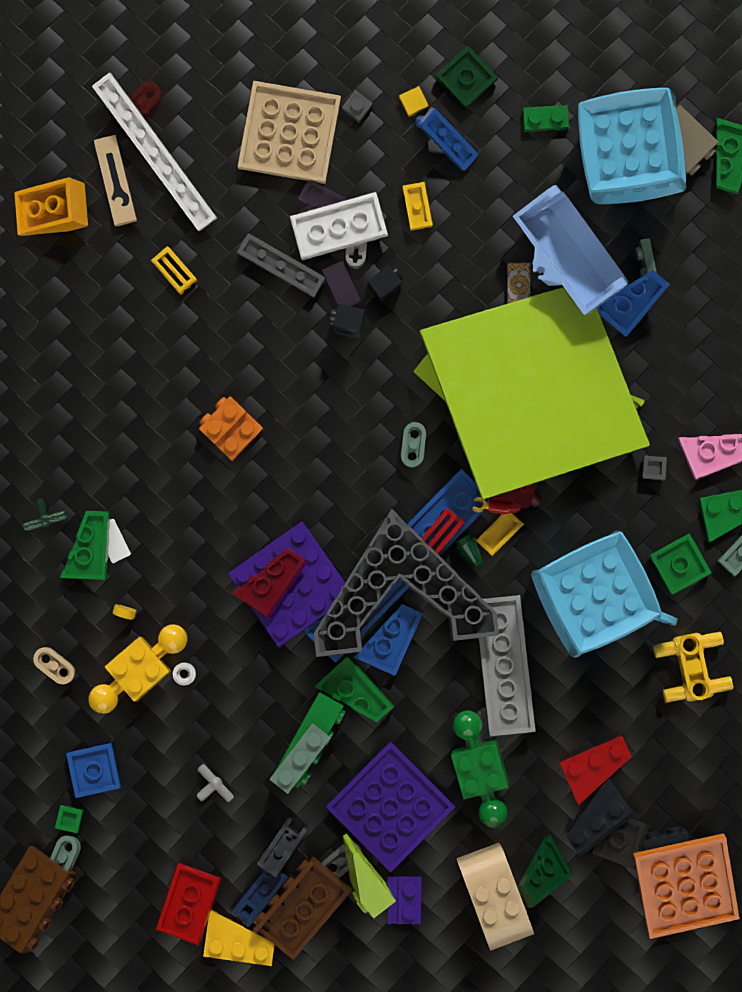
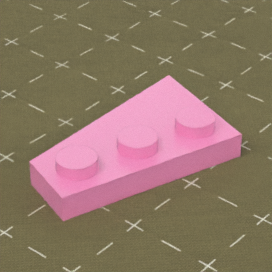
(711, 454)

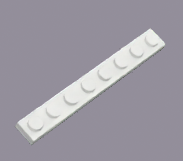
(154, 151)

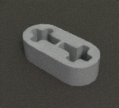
(361, 253)

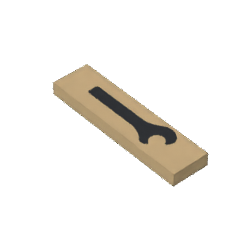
(115, 180)

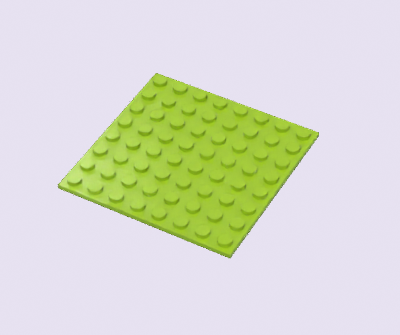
(533, 391)

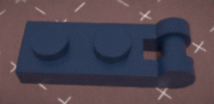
(258, 897)

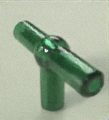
(45, 520)

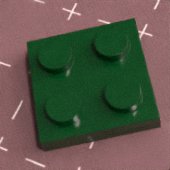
(466, 77)

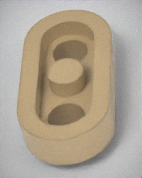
(54, 666)

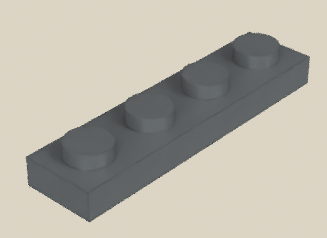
(281, 265)

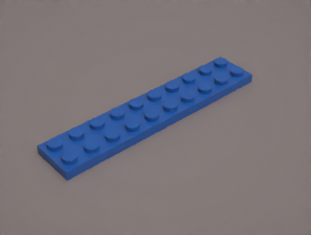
(459, 498)

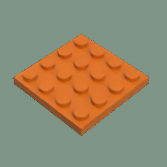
(686, 886)

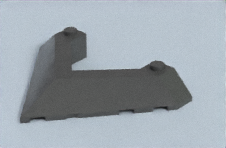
(402, 555)

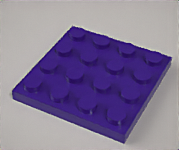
(309, 594)
(390, 806)

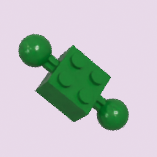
(480, 769)

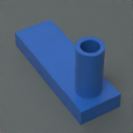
(447, 138)

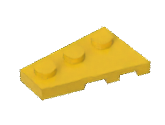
(235, 942)

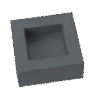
(357, 106)
(654, 468)

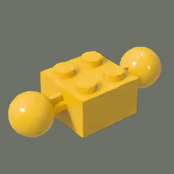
(137, 669)

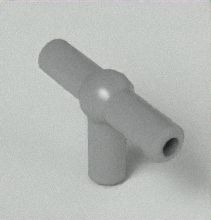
(215, 783)

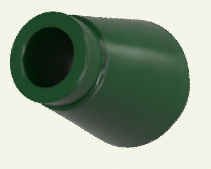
(469, 550)

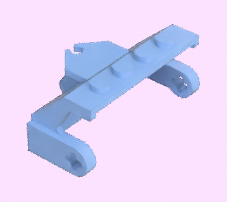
(569, 251)

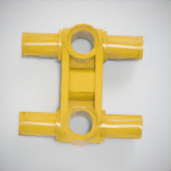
(693, 667)

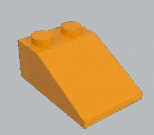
(51, 207)

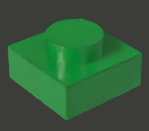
(69, 819)

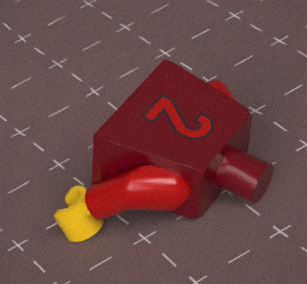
(511, 501)

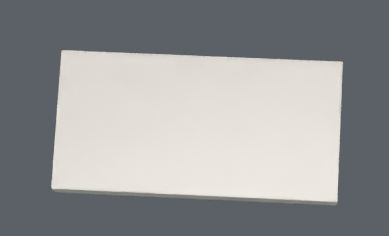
(339, 226)

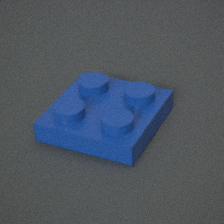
(93, 770)

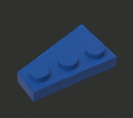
(633, 302)
(391, 641)

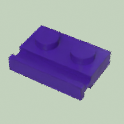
(408, 900)

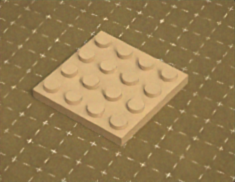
(289, 132)

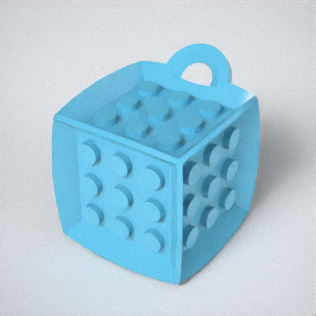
(632, 146)
(597, 594)

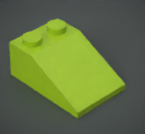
(368, 886)

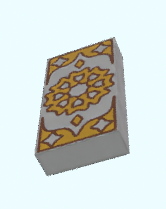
(518, 281)

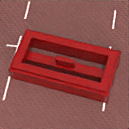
(453, 517)

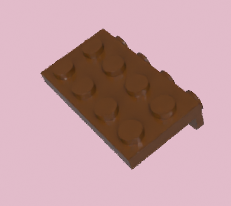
(31, 899)
(302, 907)

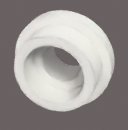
(184, 681)

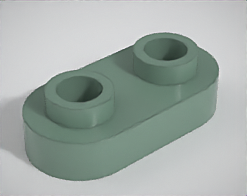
(413, 445)
(63, 855)

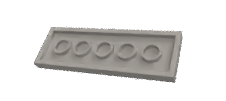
(507, 671)

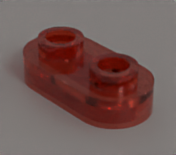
(144, 103)

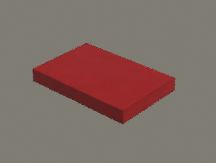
(188, 904)

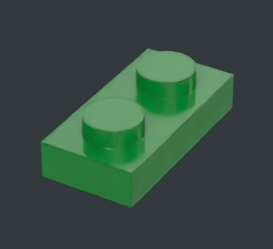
(545, 118)

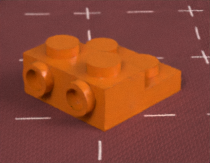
(230, 427)

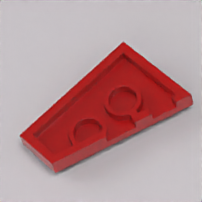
(594, 766)

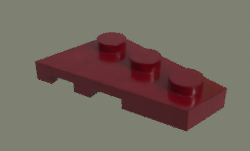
(272, 583)

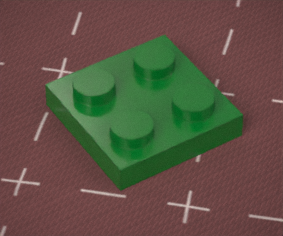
(680, 564)

